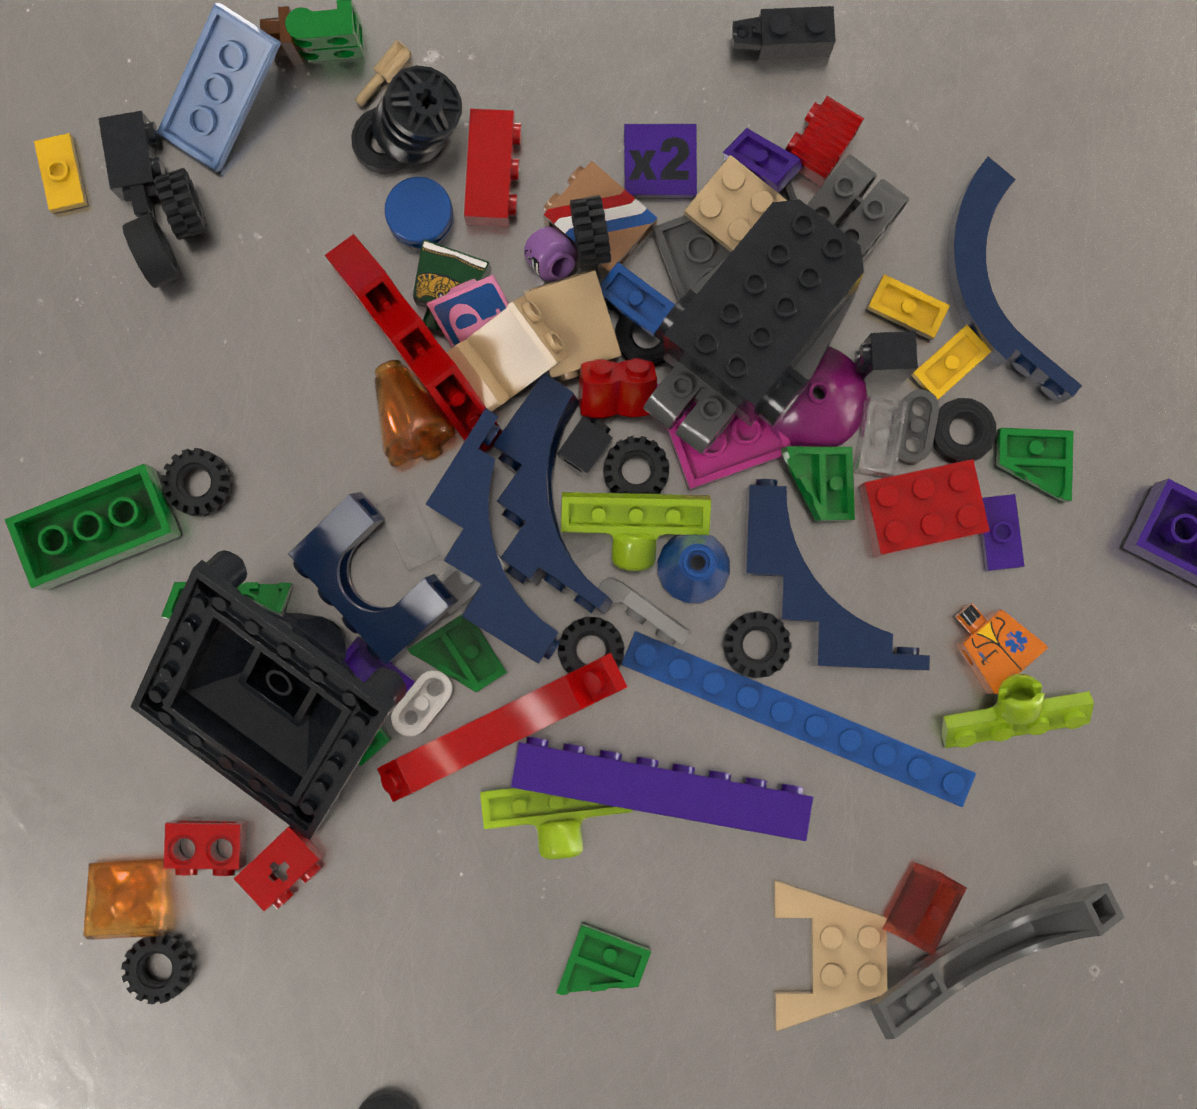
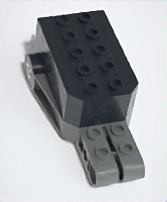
(770, 309)

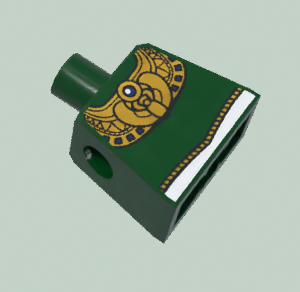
(441, 270)

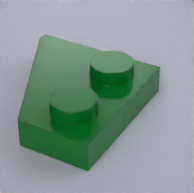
(1038, 458)

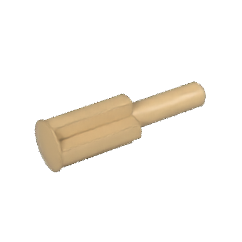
(385, 70)

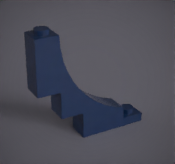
(464, 500)
(838, 634)

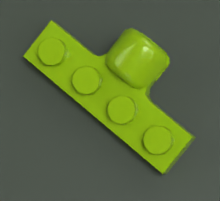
(635, 521)
(1017, 712)
(554, 818)

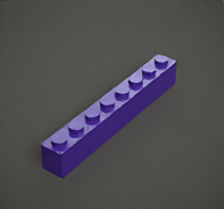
(661, 791)

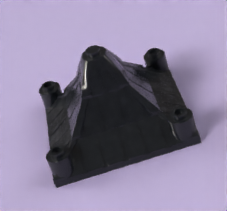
(263, 695)

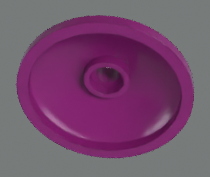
(830, 419)

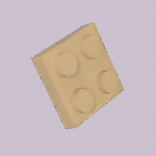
(731, 203)

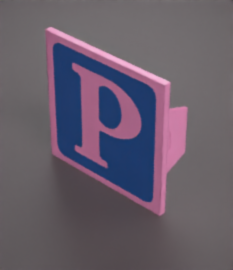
(468, 308)

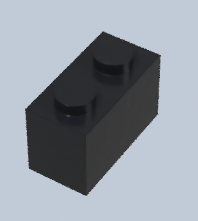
(887, 356)

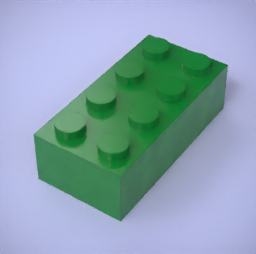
(92, 527)

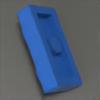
(635, 298)

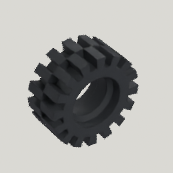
(181, 204)
(590, 231)
(636, 447)
(177, 472)
(585, 627)
(779, 644)
(139, 980)

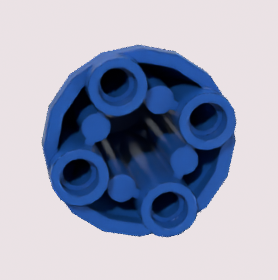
(682, 579)

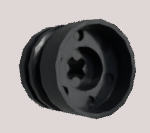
(416, 114)

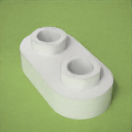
(422, 702)

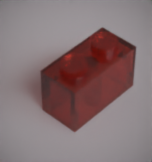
(924, 908)

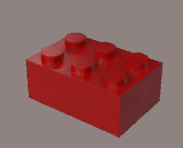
(923, 508)

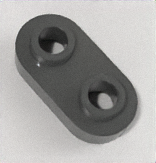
(919, 427)

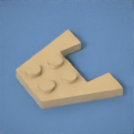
(845, 955)

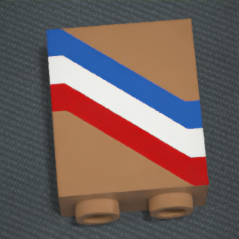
(625, 216)

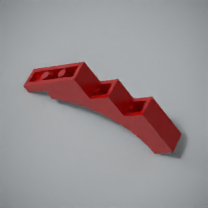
(409, 335)
(501, 727)

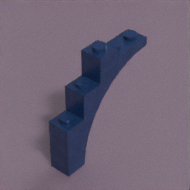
(532, 445)

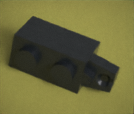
(787, 33)
(132, 158)

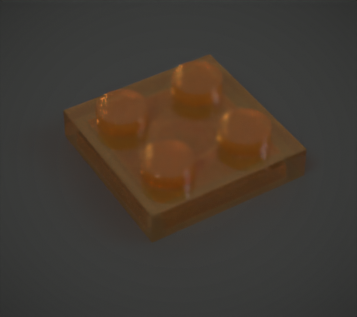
(125, 899)

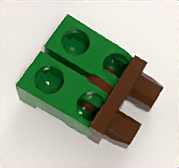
(317, 34)

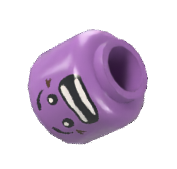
(550, 254)

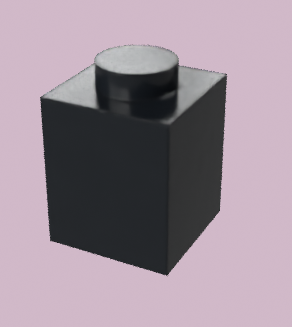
(586, 445)

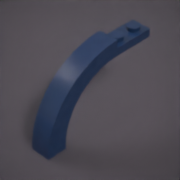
(973, 289)

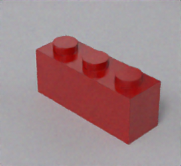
(491, 168)

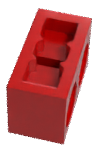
(205, 838)

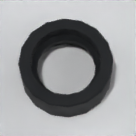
(151, 250)

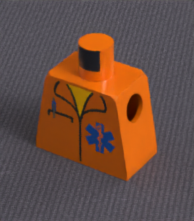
(996, 646)

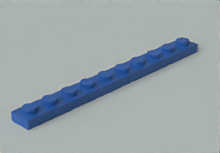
(798, 719)

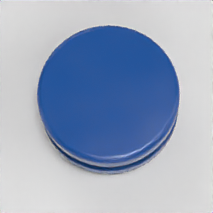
(419, 211)

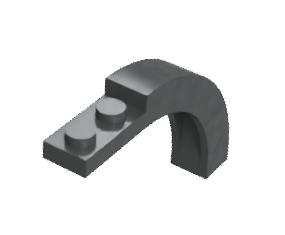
(999, 942)

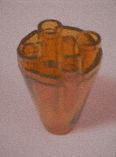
(408, 416)

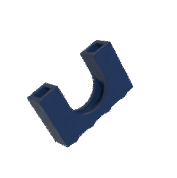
(325, 560)

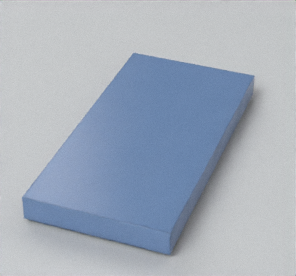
(218, 87)

